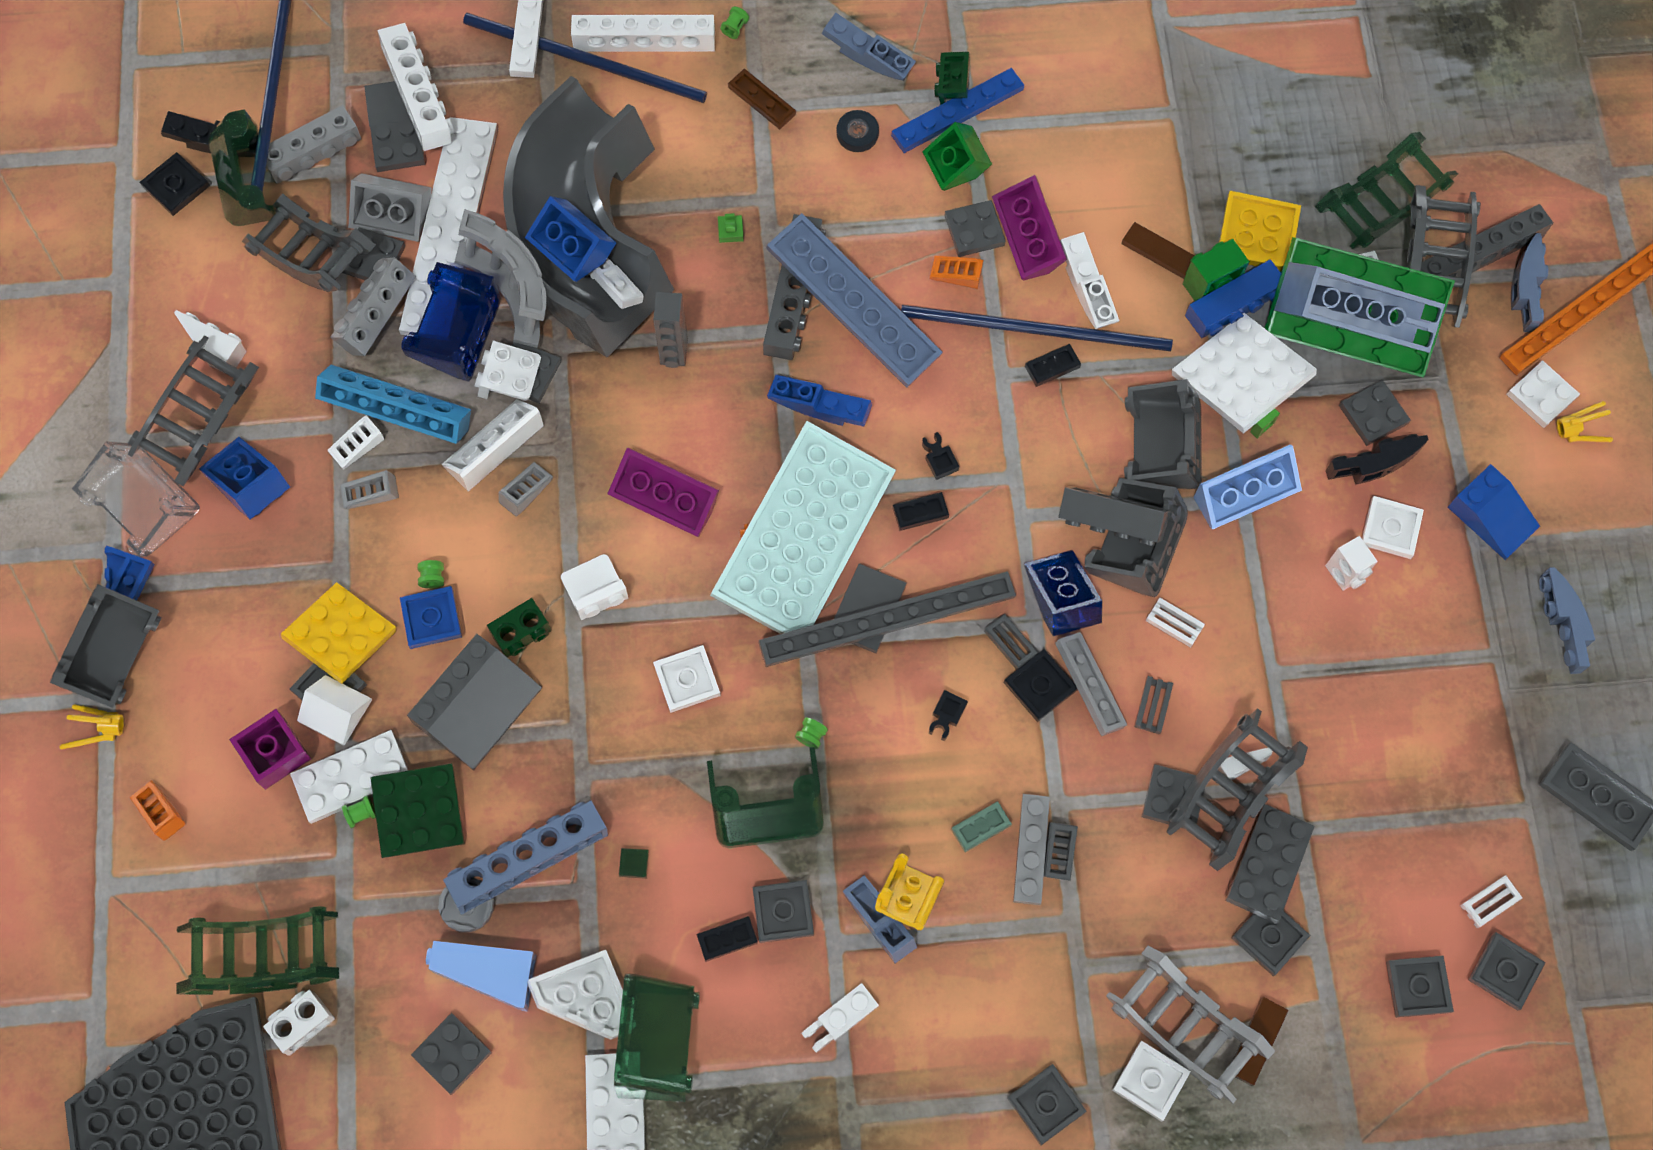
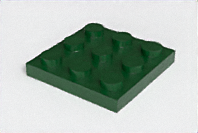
(417, 810)

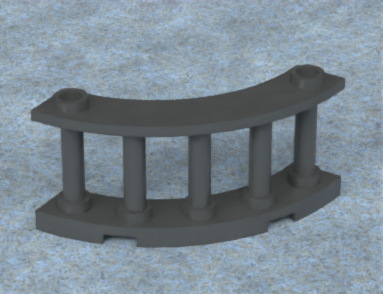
(348, 244)
(1418, 248)
(213, 417)
(1250, 802)

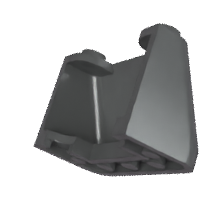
(1166, 434)
(1133, 563)
(104, 646)

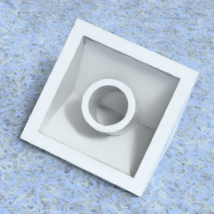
(332, 709)

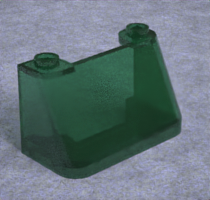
(240, 202)
(654, 1039)

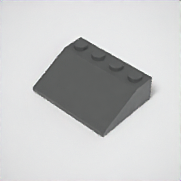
(474, 702)

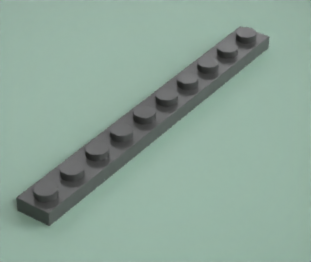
(886, 619)

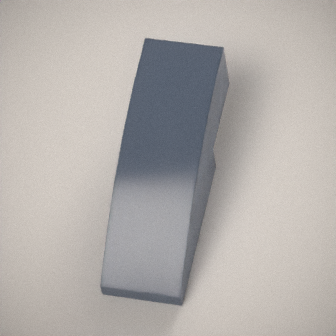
(887, 931)

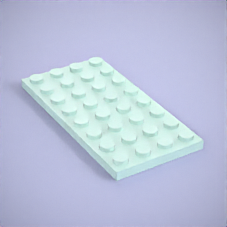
(803, 532)

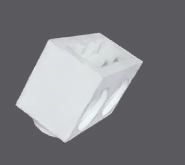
(1351, 564)
(302, 1028)

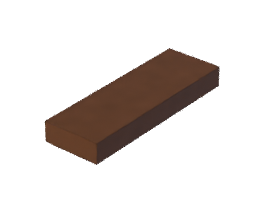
(762, 99)
(1158, 249)
(1266, 1021)

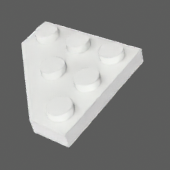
(582, 994)

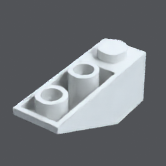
(219, 344)

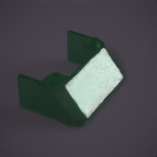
(771, 820)

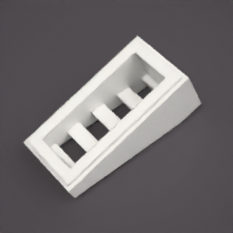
(350, 436)
(1233, 768)

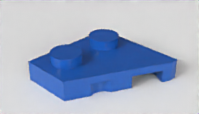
(126, 572)

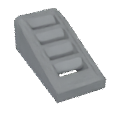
(377, 479)
(516, 502)

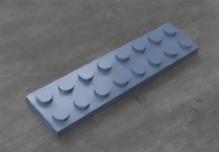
(854, 300)

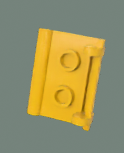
(908, 894)

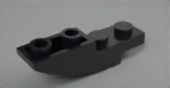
(196, 133)
(1384, 459)

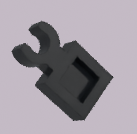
(940, 460)
(948, 712)

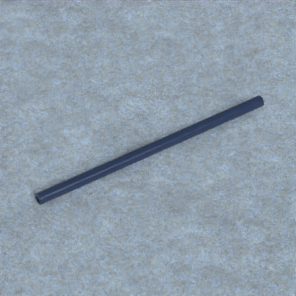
(592, 60)
(270, 95)
(1037, 328)

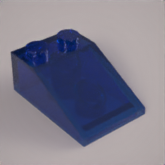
(1064, 593)

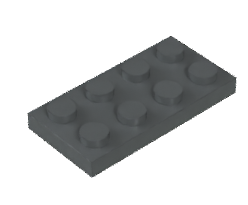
(1600, 796)
(1270, 863)

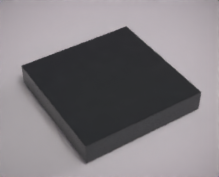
(174, 184)
(1040, 685)

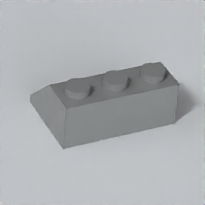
(388, 206)

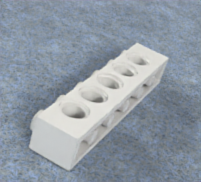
(643, 33)
(414, 86)

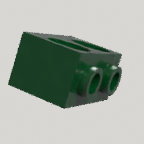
(515, 622)

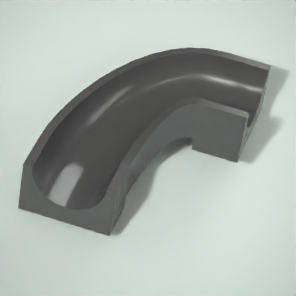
(573, 154)

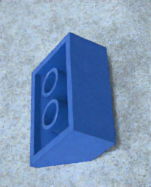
(569, 238)

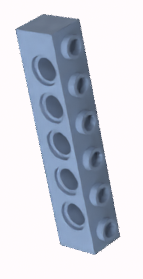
(519, 870)

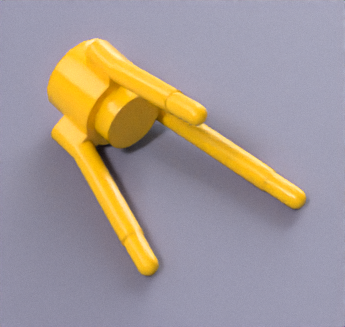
(1572, 425)
(108, 723)

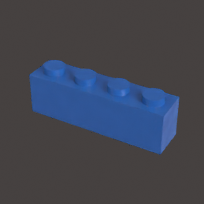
(1233, 299)

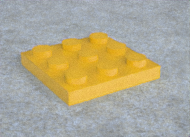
(1260, 227)
(338, 632)

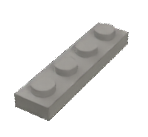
(1091, 684)
(1031, 849)

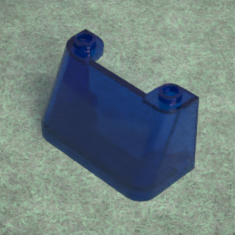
(454, 321)

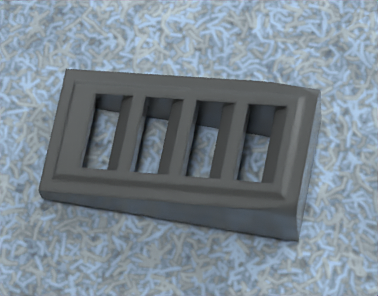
(1071, 841)

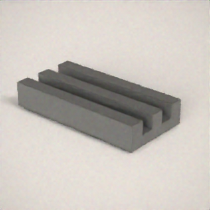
(1003, 648)
(1158, 685)

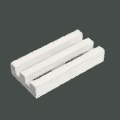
(1177, 623)
(1473, 914)

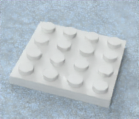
(1244, 372)

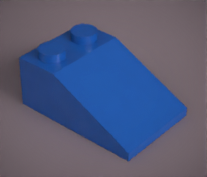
(245, 477)
(1495, 512)

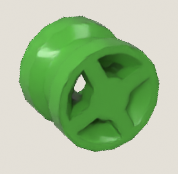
(430, 574)
(811, 733)

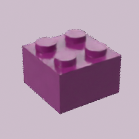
(270, 749)

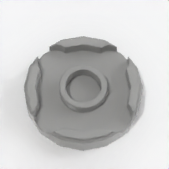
(469, 921)

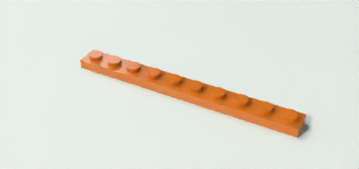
(1579, 312)

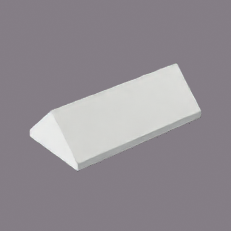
(494, 443)

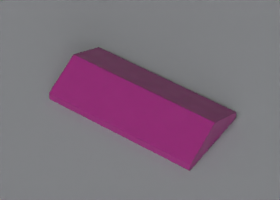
(1029, 229)
(663, 492)

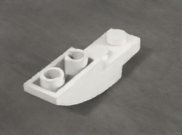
(1087, 282)

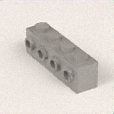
(311, 144)
(372, 306)

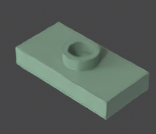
(981, 826)

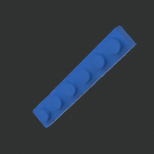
(957, 110)

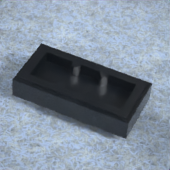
(1052, 365)
(920, 511)
(727, 939)

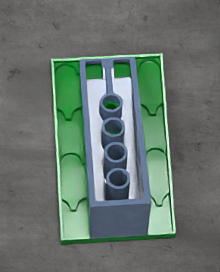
(1358, 307)

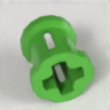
(735, 21)
(359, 811)

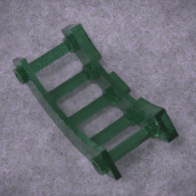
(1369, 181)
(262, 979)

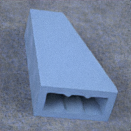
(485, 969)

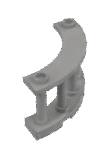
(513, 270)
(1203, 1007)

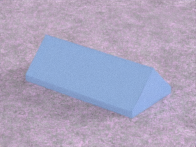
(1249, 487)

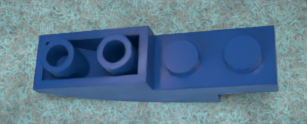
(819, 403)

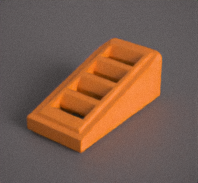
(957, 262)
(165, 825)

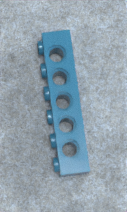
(393, 404)

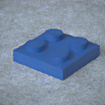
(430, 617)

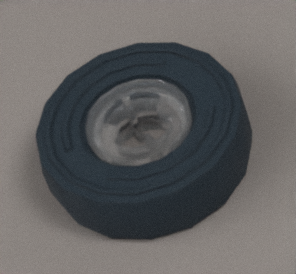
(861, 141)

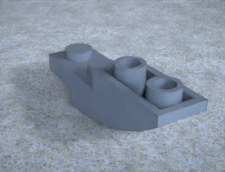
(868, 51)
(1526, 284)
(1566, 609)

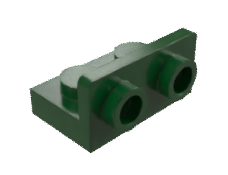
(953, 75)

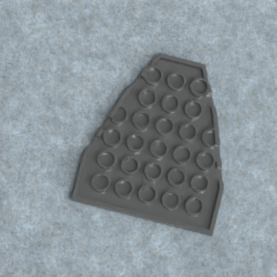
(185, 1090)

